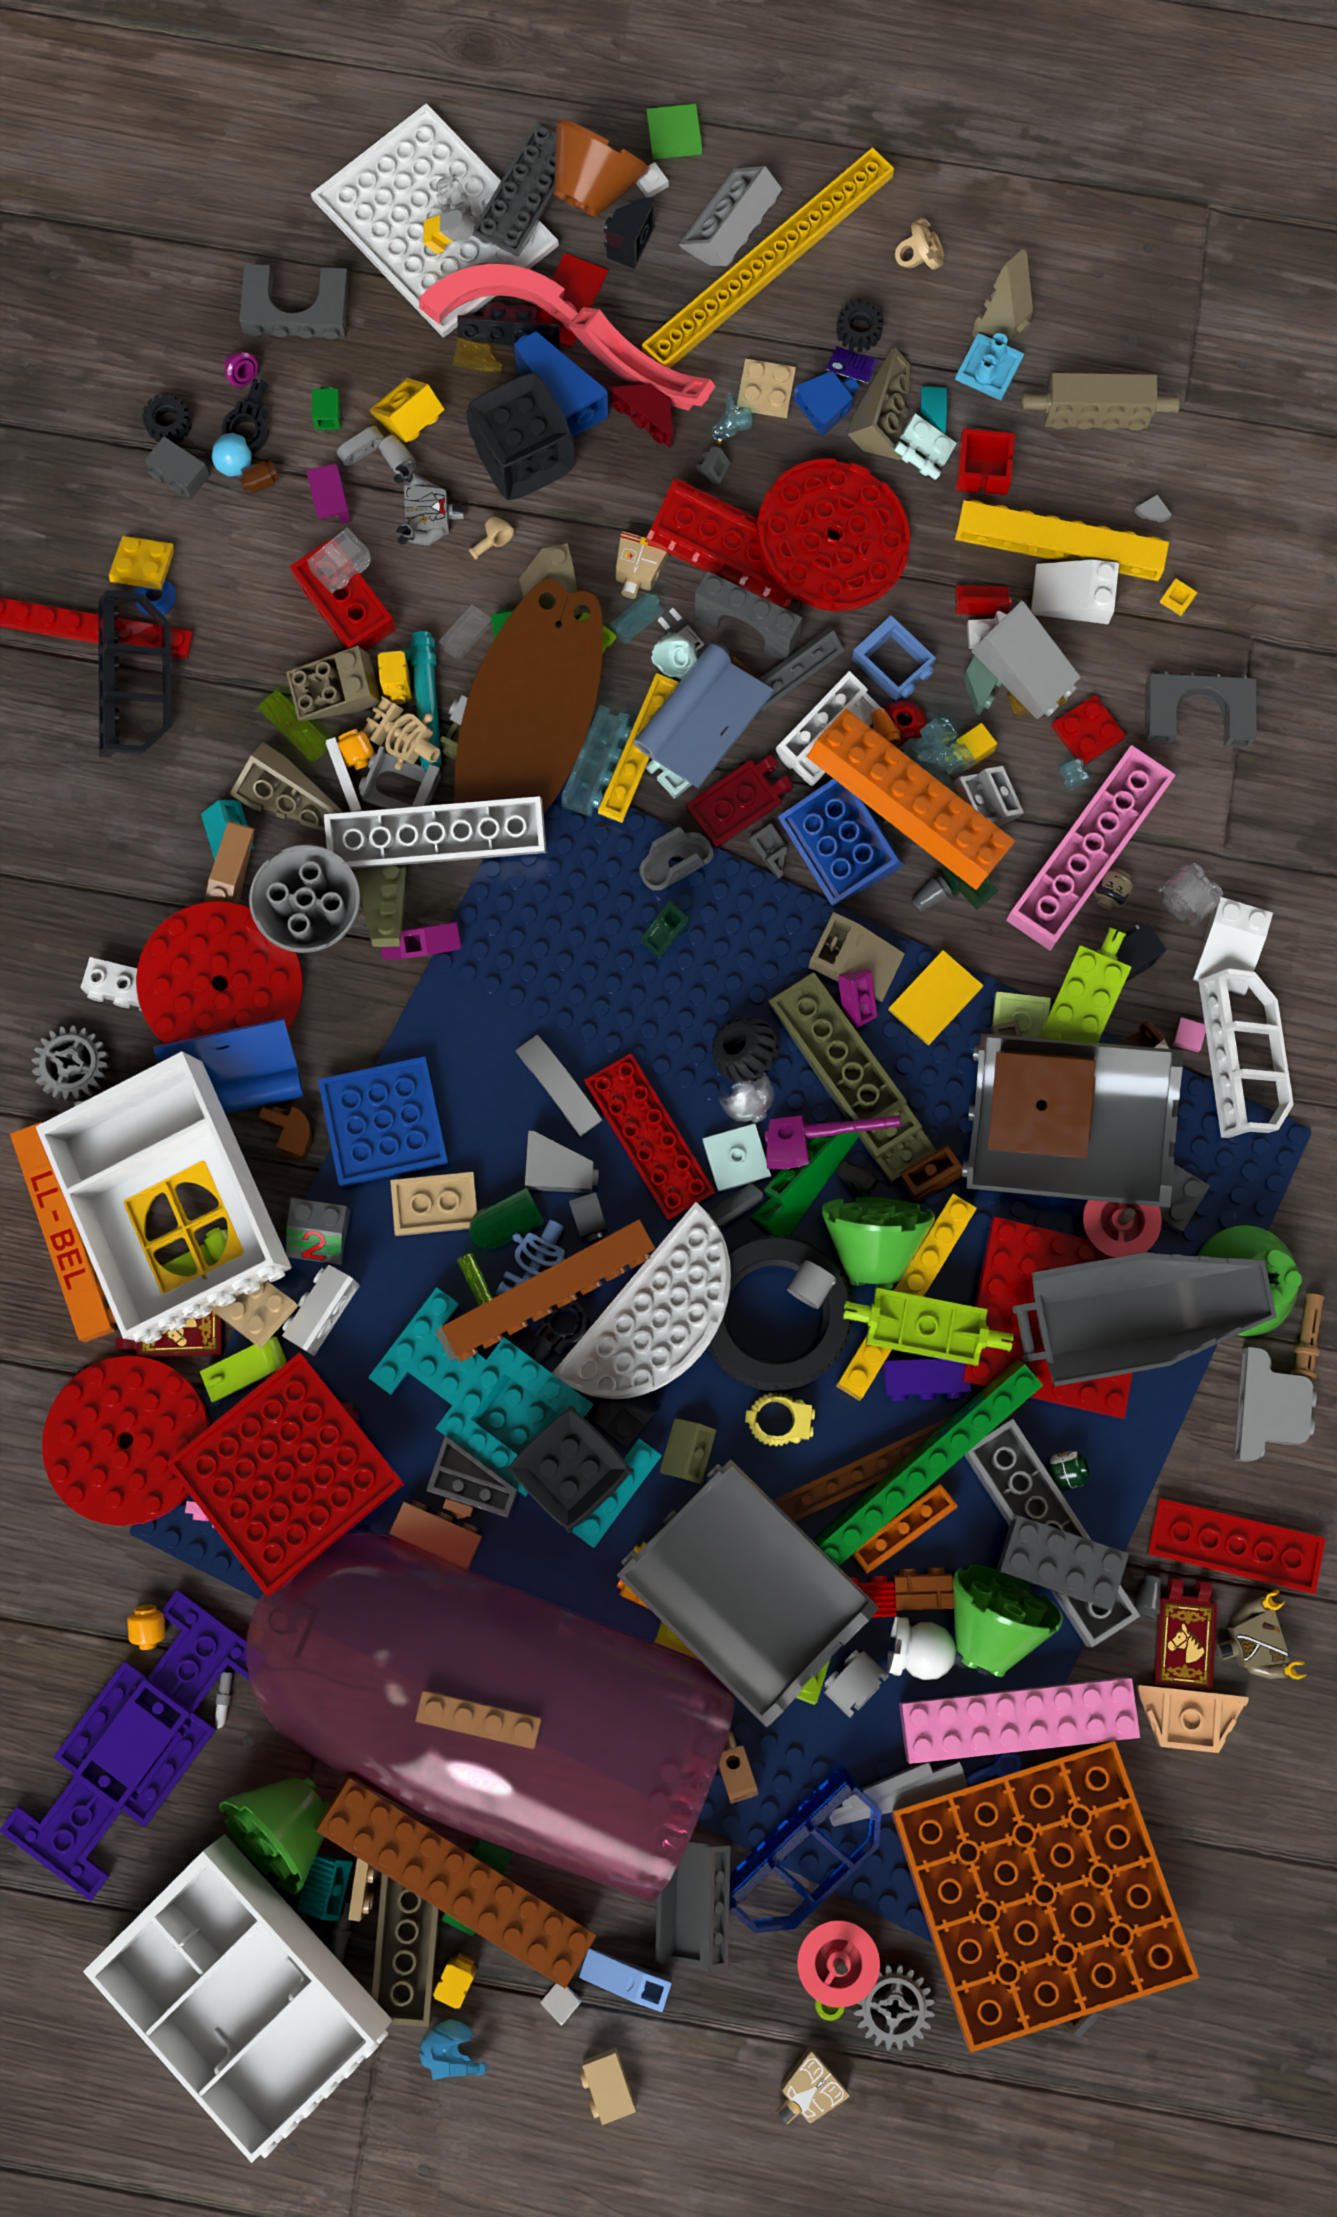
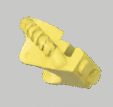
(801, 1418)

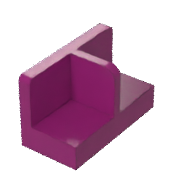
(328, 493)

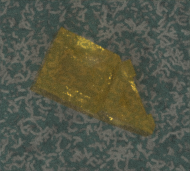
(475, 357)

